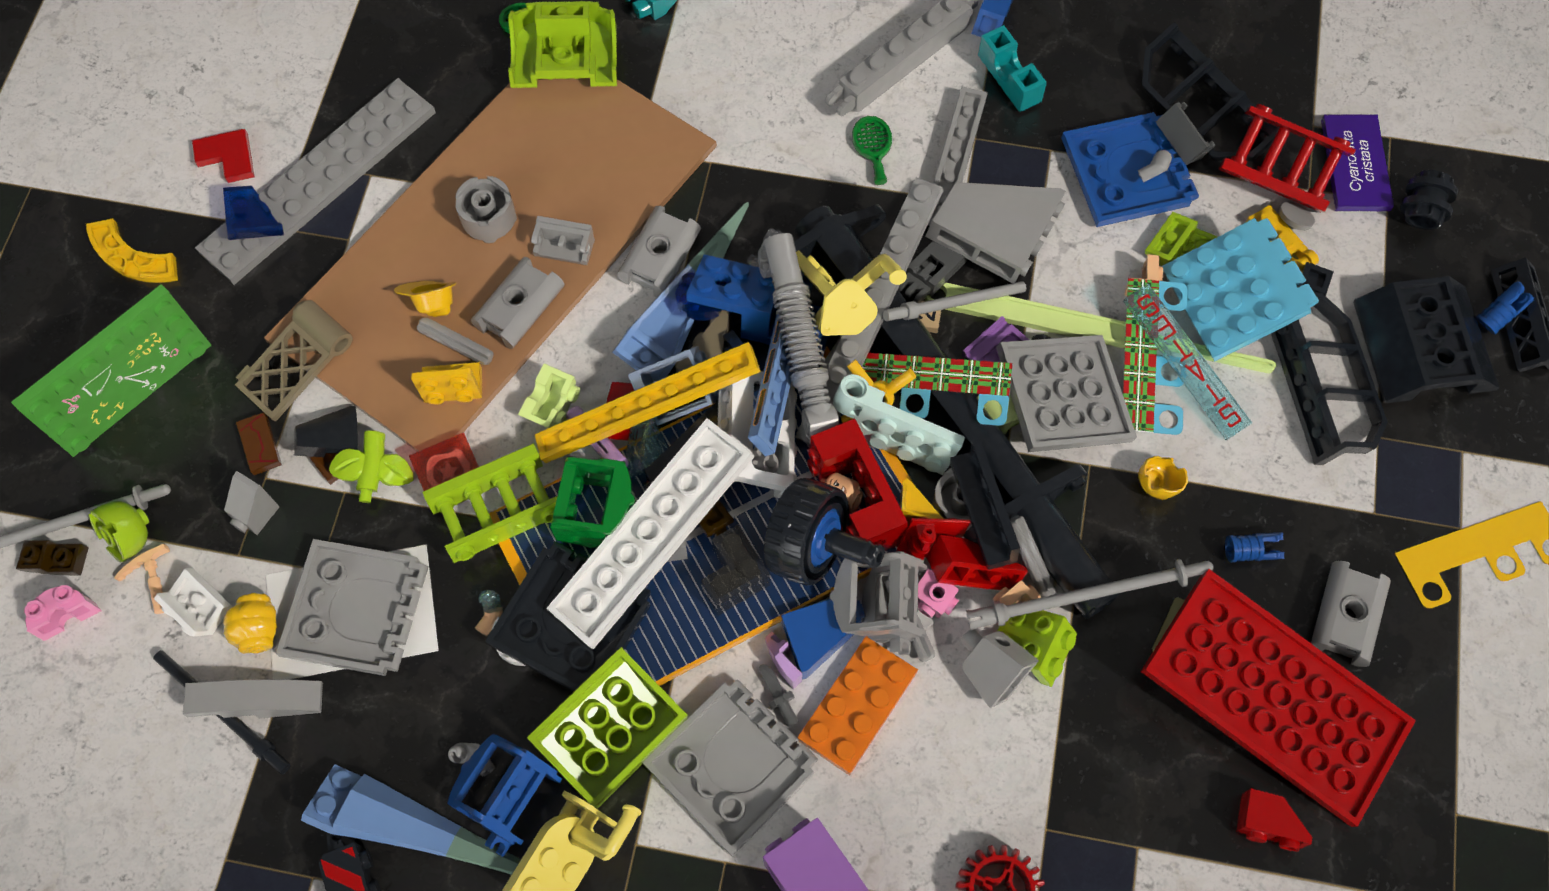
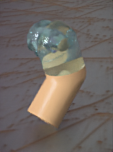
(492, 609)

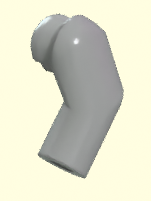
(1158, 165)

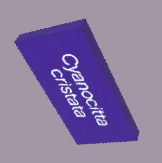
(1362, 178)

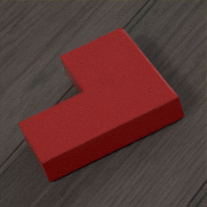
(231, 149)

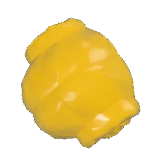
(251, 623)

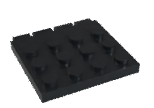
(541, 640)

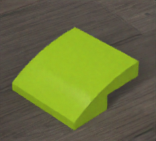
(1177, 238)

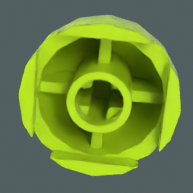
(121, 528)

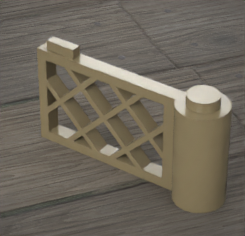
(320, 332)

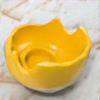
(1162, 478)

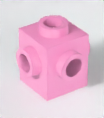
(933, 606)

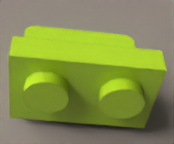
(1046, 638)

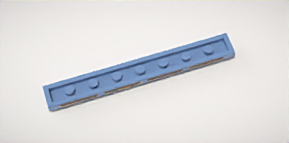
(772, 392)

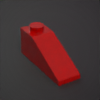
(962, 564)

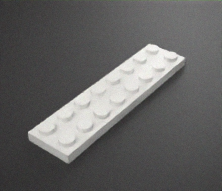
(650, 533)

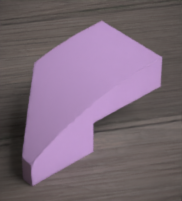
(777, 651)

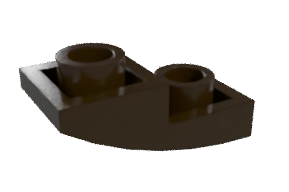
(52, 558)

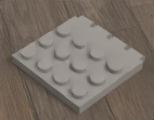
(352, 608)
(731, 765)

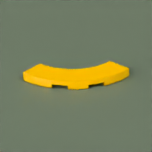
(127, 261)

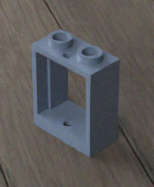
(642, 378)

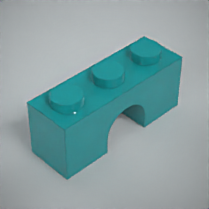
(1021, 84)

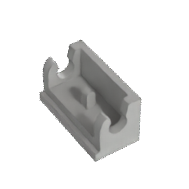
(562, 240)

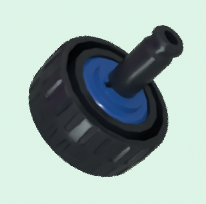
(810, 533)

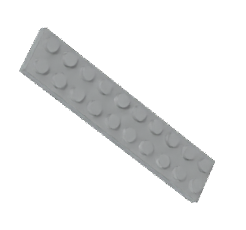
(323, 176)

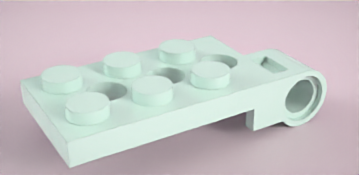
(890, 421)

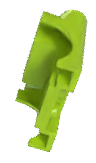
(563, 43)

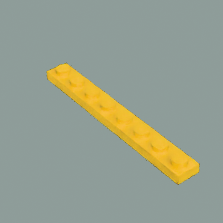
(647, 402)

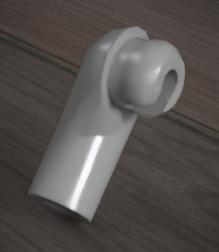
(463, 751)

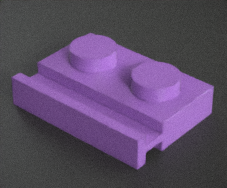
(985, 345)

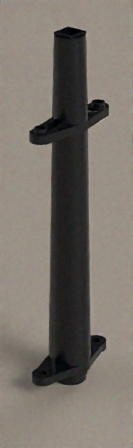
(839, 249)

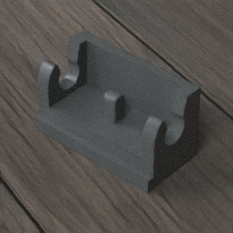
(1183, 134)

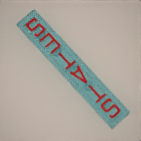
(1187, 362)

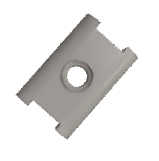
(659, 233)
(513, 320)
(1364, 597)

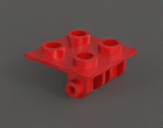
(924, 532)

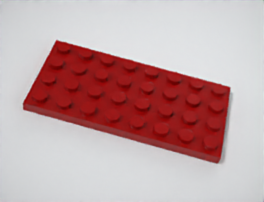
(1279, 697)

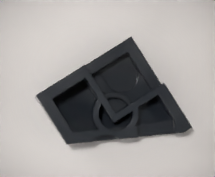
(327, 434)

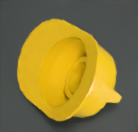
(429, 296)

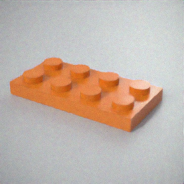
(857, 705)

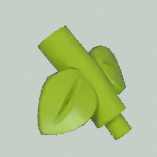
(371, 466)

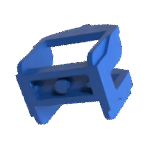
(509, 795)

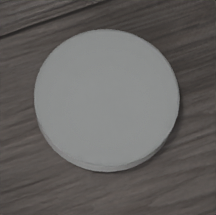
(1296, 216)

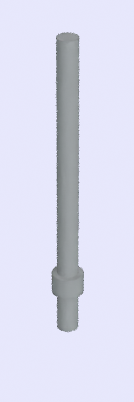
(912, 310)

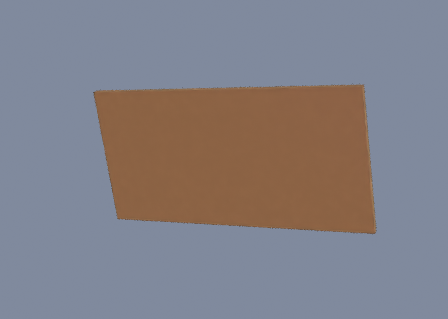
(564, 156)

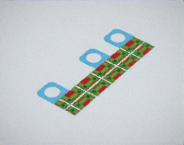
(1143, 367)
(984, 378)

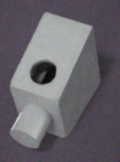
(995, 665)

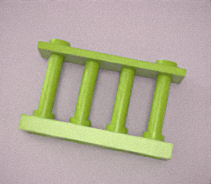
(484, 478)

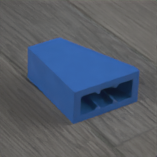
(815, 634)

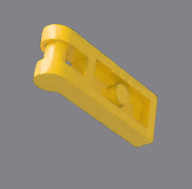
(1288, 237)

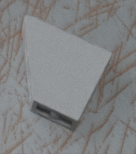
(996, 224)

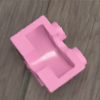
(55, 606)

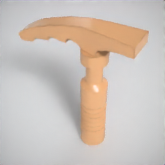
(150, 565)

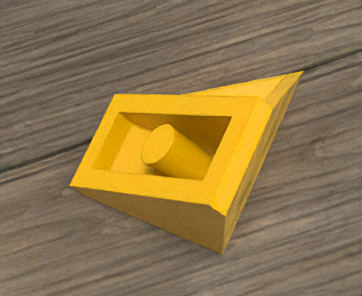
(915, 504)

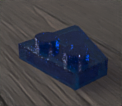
(248, 215)

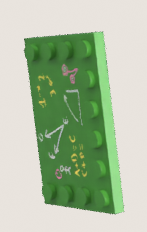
(113, 372)

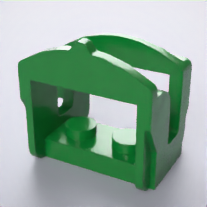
(618, 502)

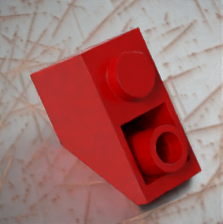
(1271, 818)

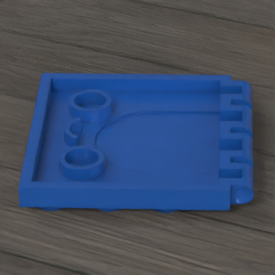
(1107, 167)

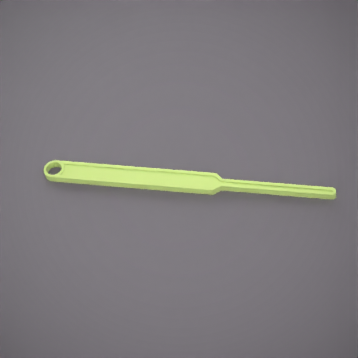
(1075, 324)

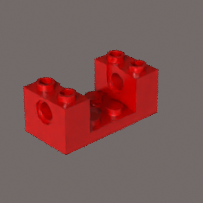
(844, 451)

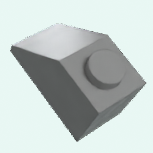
(248, 504)

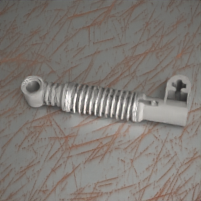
(779, 260)

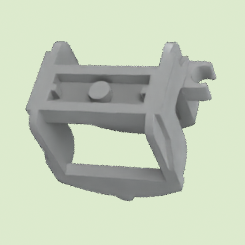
(902, 609)

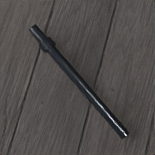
(262, 748)

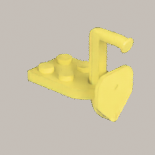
(846, 304)
(568, 846)

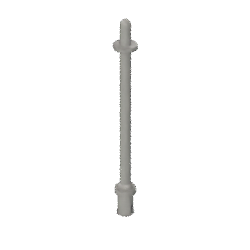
(139, 497)
(1000, 613)

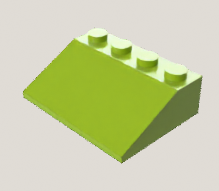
(607, 728)

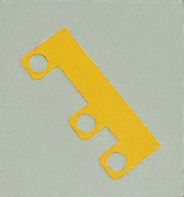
(1488, 539)

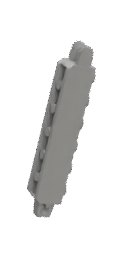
(901, 55)

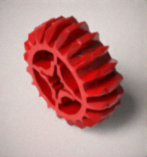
(1011, 865)

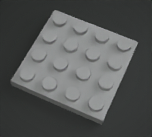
(1066, 393)

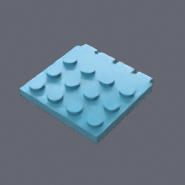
(1241, 287)

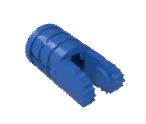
(1505, 308)
(1252, 547)

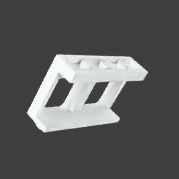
(735, 419)

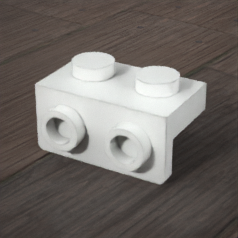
(194, 604)

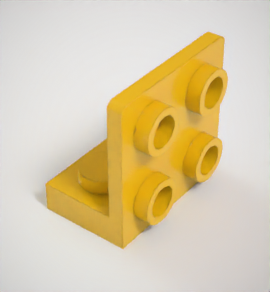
(449, 382)

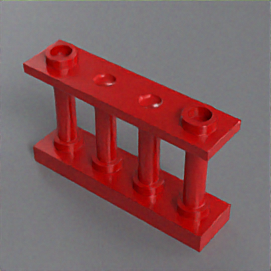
(1288, 186)

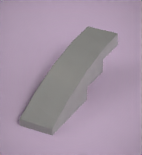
(253, 697)

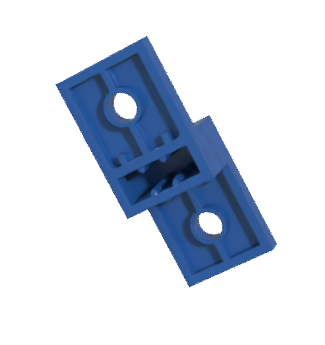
(744, 294)

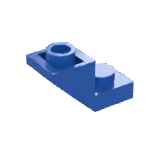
(991, 16)

